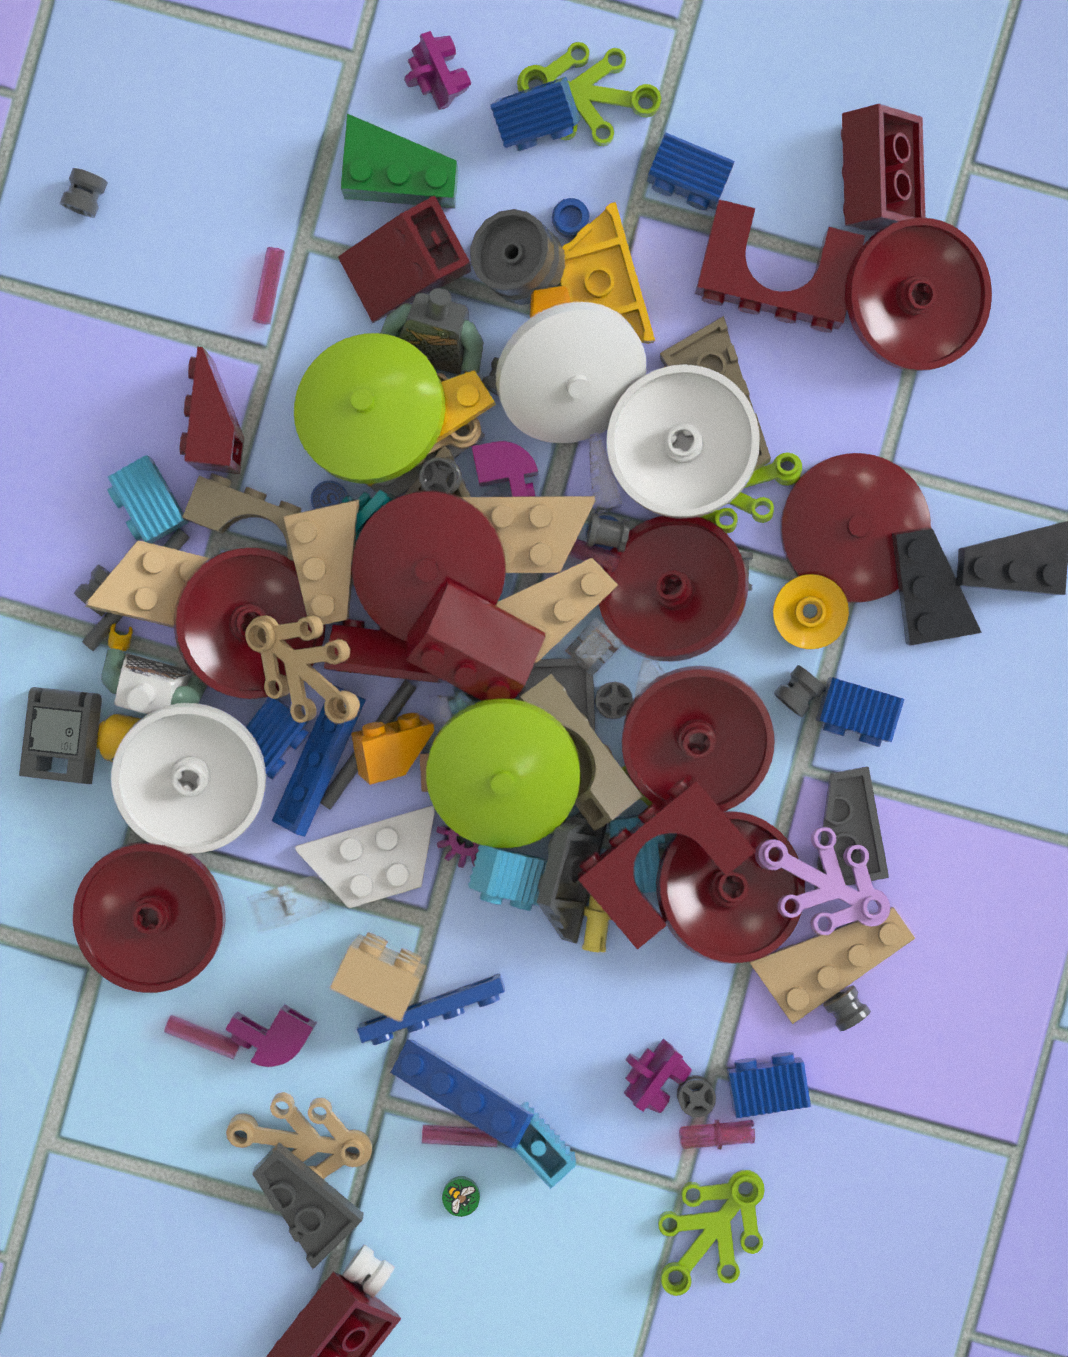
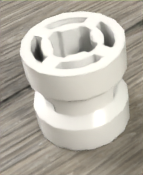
(368, 1271)

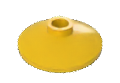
(830, 615)

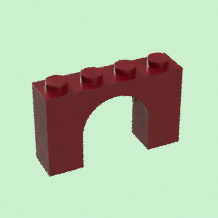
(728, 278)
(685, 812)

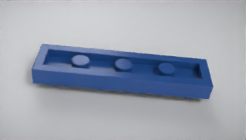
(314, 772)
(446, 1004)
(462, 1093)

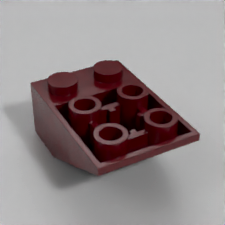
(404, 259)
(213, 433)

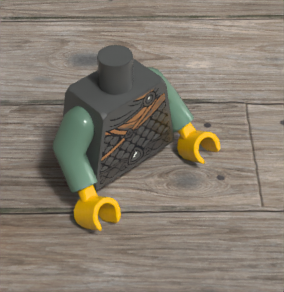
(439, 331)

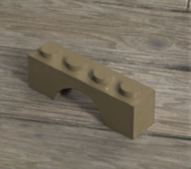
(219, 506)
(603, 784)

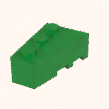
(394, 169)

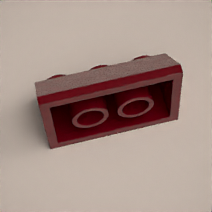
(882, 166)
(474, 644)
(375, 653)
(338, 1323)

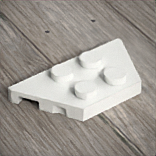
(373, 858)

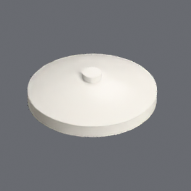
(568, 371)
(683, 441)
(188, 777)

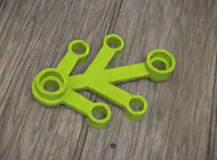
(584, 90)
(749, 504)
(715, 1226)

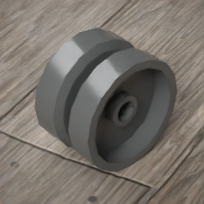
(516, 255)

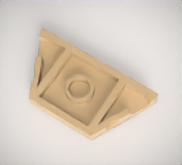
(536, 529)
(146, 583)

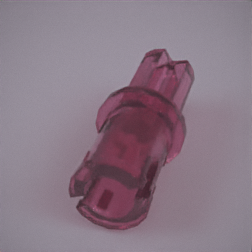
(717, 1134)

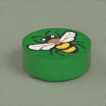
(461, 1196)

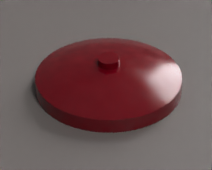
(919, 294)
(844, 519)
(416, 548)
(676, 589)
(220, 605)
(698, 727)
(729, 915)
(149, 917)

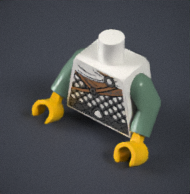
(145, 683)

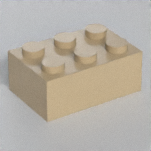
(379, 975)

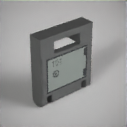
(60, 727)

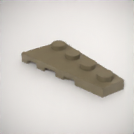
(713, 350)

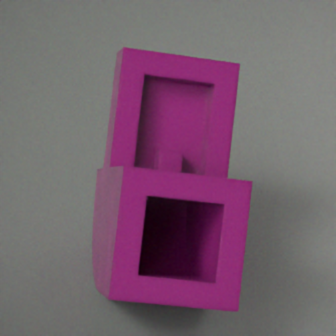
(505, 462)
(276, 1044)

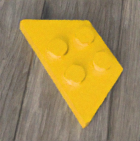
(603, 271)

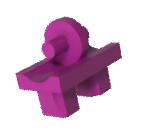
(432, 73)
(651, 1073)

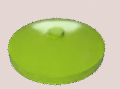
(369, 408)
(503, 773)

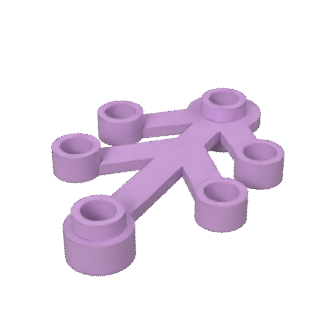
(829, 884)

